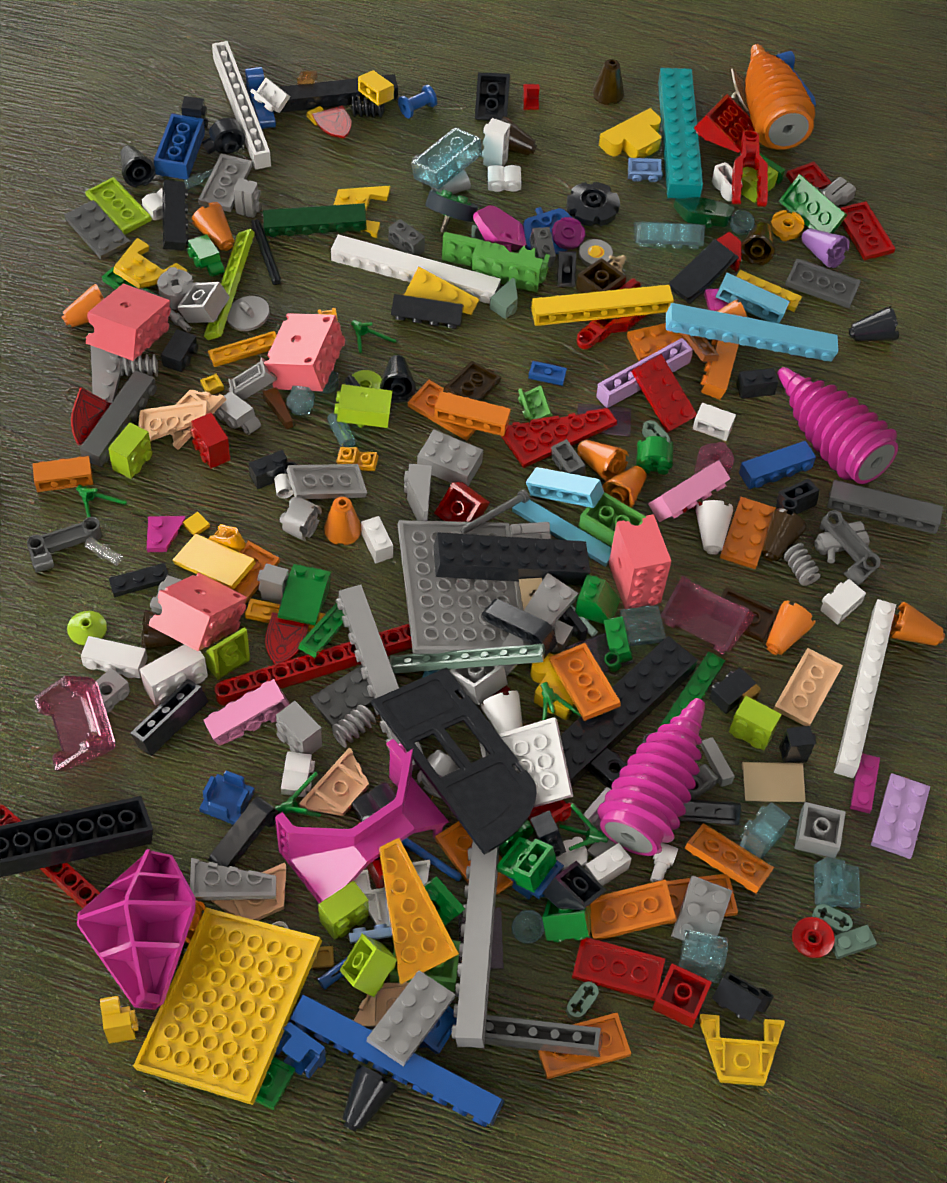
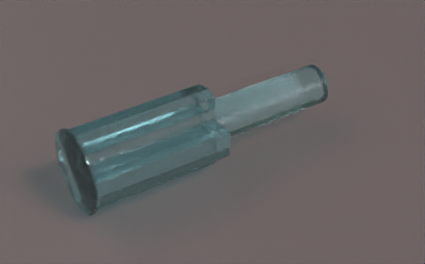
(196, 179)

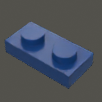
(547, 373)

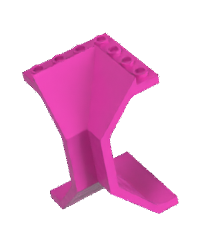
(335, 857)

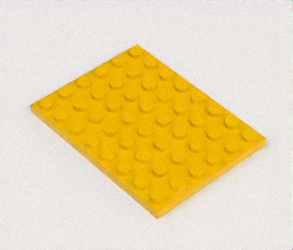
(228, 1005)

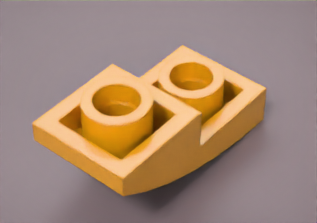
(350, 455)

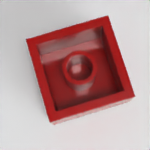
(210, 440)
(681, 995)

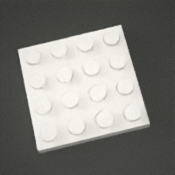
(542, 755)

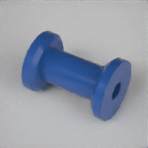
(408, 106)

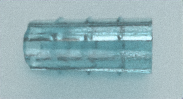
(341, 431)

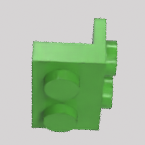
(534, 403)

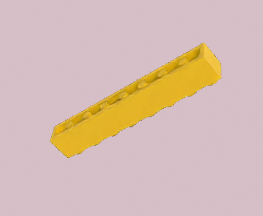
(601, 305)

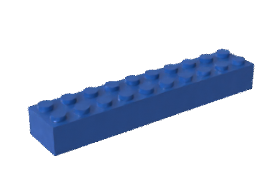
(419, 1071)

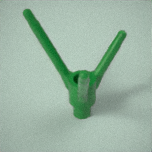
(361, 329)
(89, 493)
(550, 697)
(291, 805)
(592, 834)

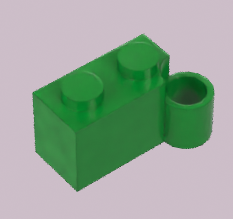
(205, 255)
(618, 643)

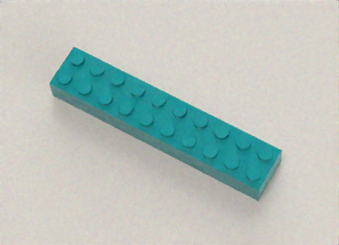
(678, 133)

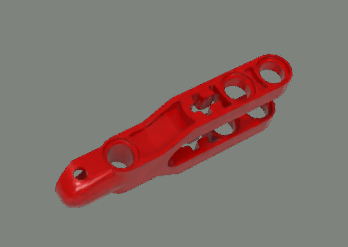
(750, 158)
(599, 329)

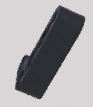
(521, 624)
(244, 832)

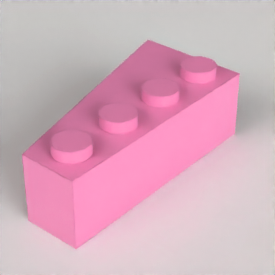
(689, 491)
(246, 713)

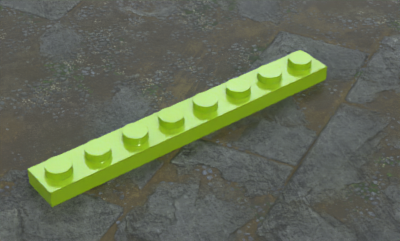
(230, 280)

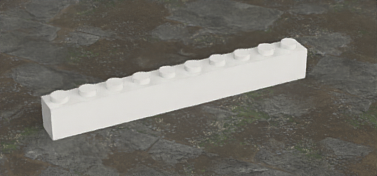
(241, 105)
(404, 265)
(865, 689)

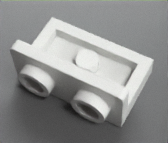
(271, 95)

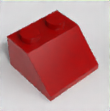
(461, 504)

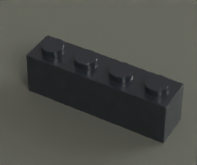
(174, 216)
(427, 310)
(169, 717)

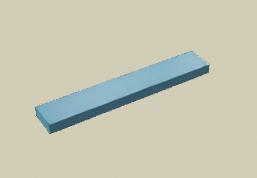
(563, 530)

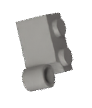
(238, 413)

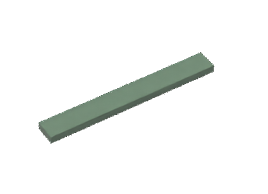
(468, 658)

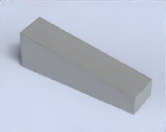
(717, 762)

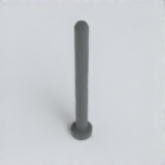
(523, 496)

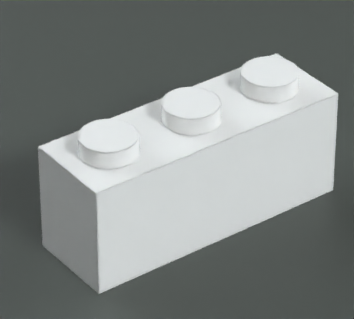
(496, 143)
(108, 654)

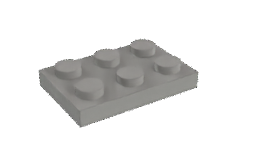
(702, 908)

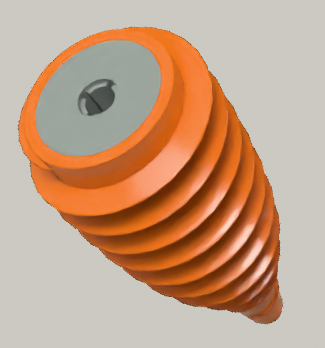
(777, 101)

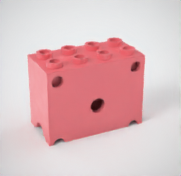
(130, 327)
(312, 354)
(639, 563)
(200, 617)

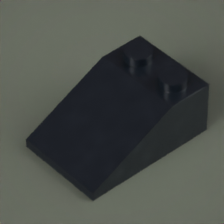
(492, 96)

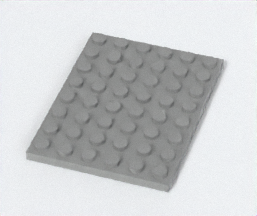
(448, 611)

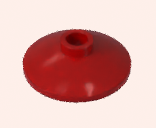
(817, 929)

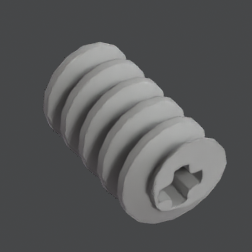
(139, 364)
(801, 564)
(351, 724)

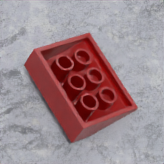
(725, 124)

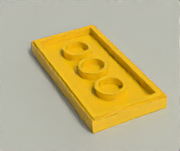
(214, 561)

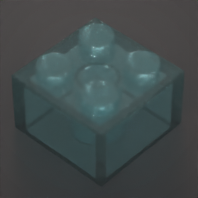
(764, 830)

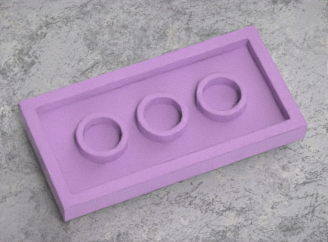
(900, 816)

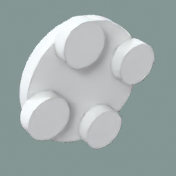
(569, 857)

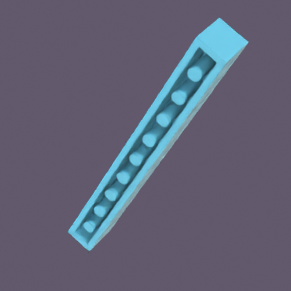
(751, 332)

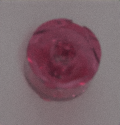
(713, 452)

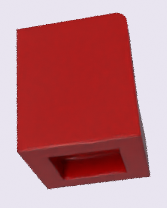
(530, 96)

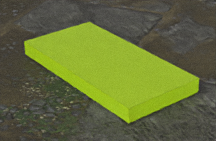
(119, 205)

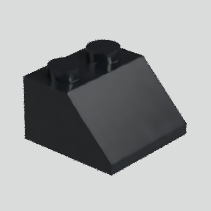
(574, 888)

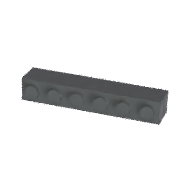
(120, 413)
(885, 507)
(543, 1036)

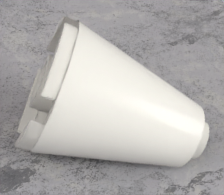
(713, 524)
(503, 711)

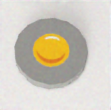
(594, 250)

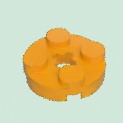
(787, 232)

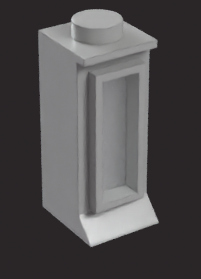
(251, 380)

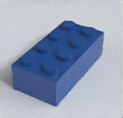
(179, 146)

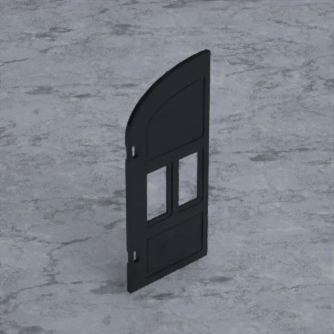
(483, 795)

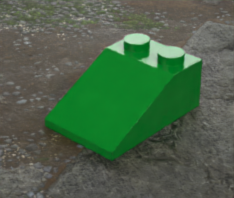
(304, 594)

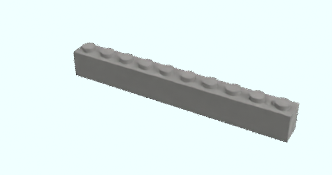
(369, 649)
(476, 949)

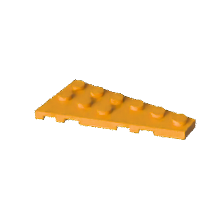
(415, 924)

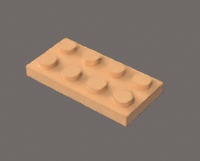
(808, 687)

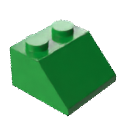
(597, 600)
(566, 923)

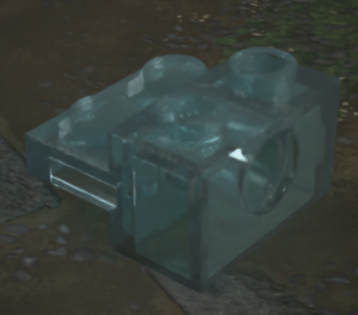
(836, 883)
(704, 955)

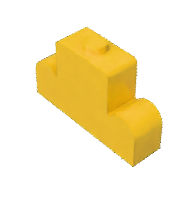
(635, 136)
(544, 672)

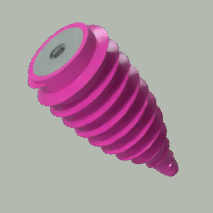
(840, 428)
(655, 785)

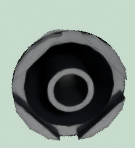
(136, 167)
(876, 327)
(398, 379)
(366, 1097)

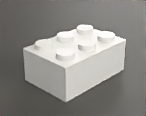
(171, 671)

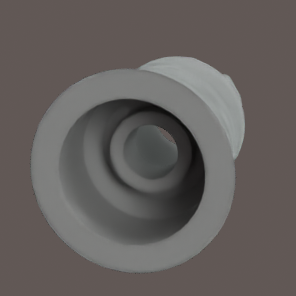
(457, 184)

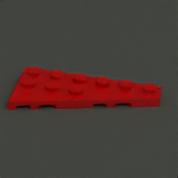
(534, 439)

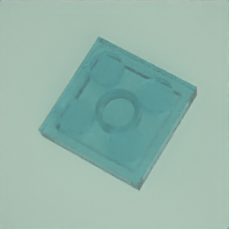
(644, 625)

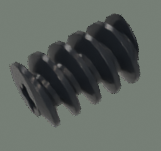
(367, 107)

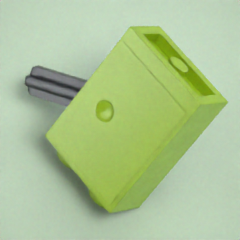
(362, 404)

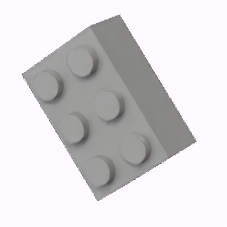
(450, 458)

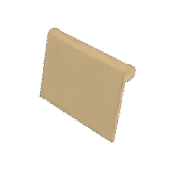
(773, 782)

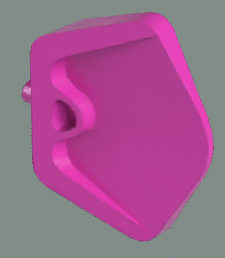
(500, 228)

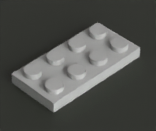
(223, 180)
(326, 481)
(411, 1018)

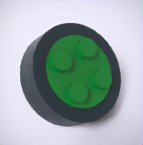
(450, 206)

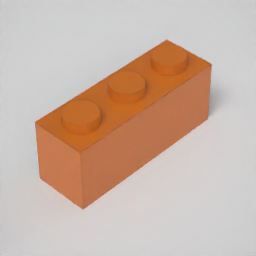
(62, 474)

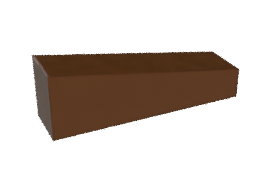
(277, 405)

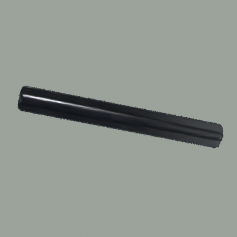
(266, 252)

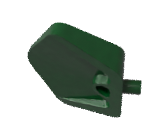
(704, 211)

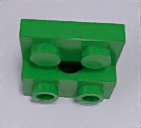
(528, 862)
(445, 902)

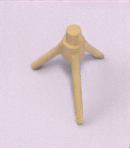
(618, 262)

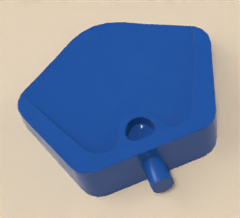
(543, 220)

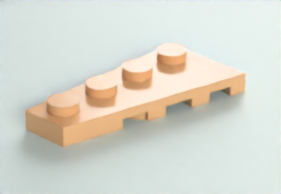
(170, 419)

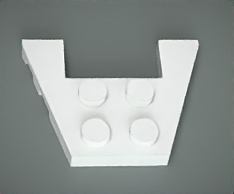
(377, 897)

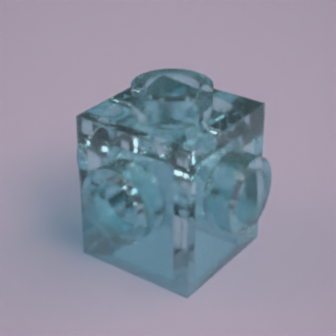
(300, 400)

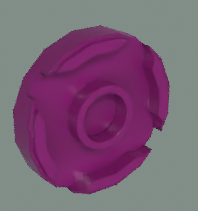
(568, 233)

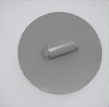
(248, 313)

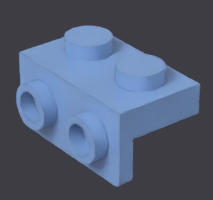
(644, 169)

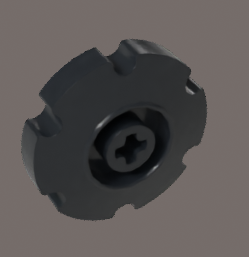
(593, 203)

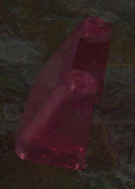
(706, 615)
(78, 720)

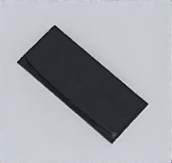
(702, 271)

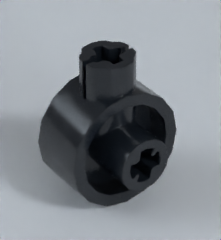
(225, 137)

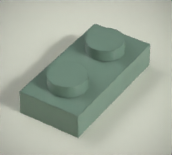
(853, 942)

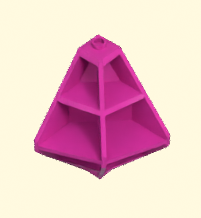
(141, 927)

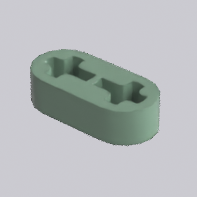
(658, 431)
(833, 918)
(578, 998)

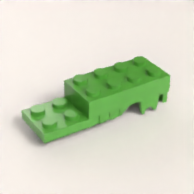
(496, 260)

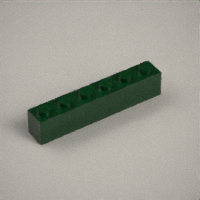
(314, 220)

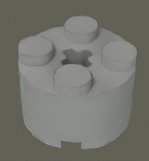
(174, 285)
(300, 518)
(442, 765)

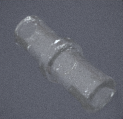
(103, 551)

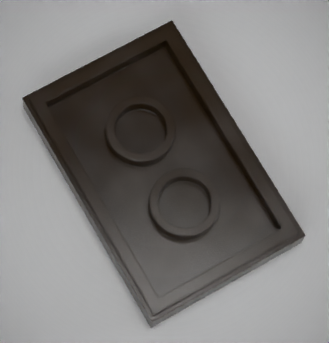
(473, 382)
(763, 614)

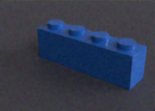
(777, 465)

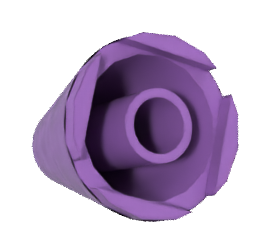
(826, 246)

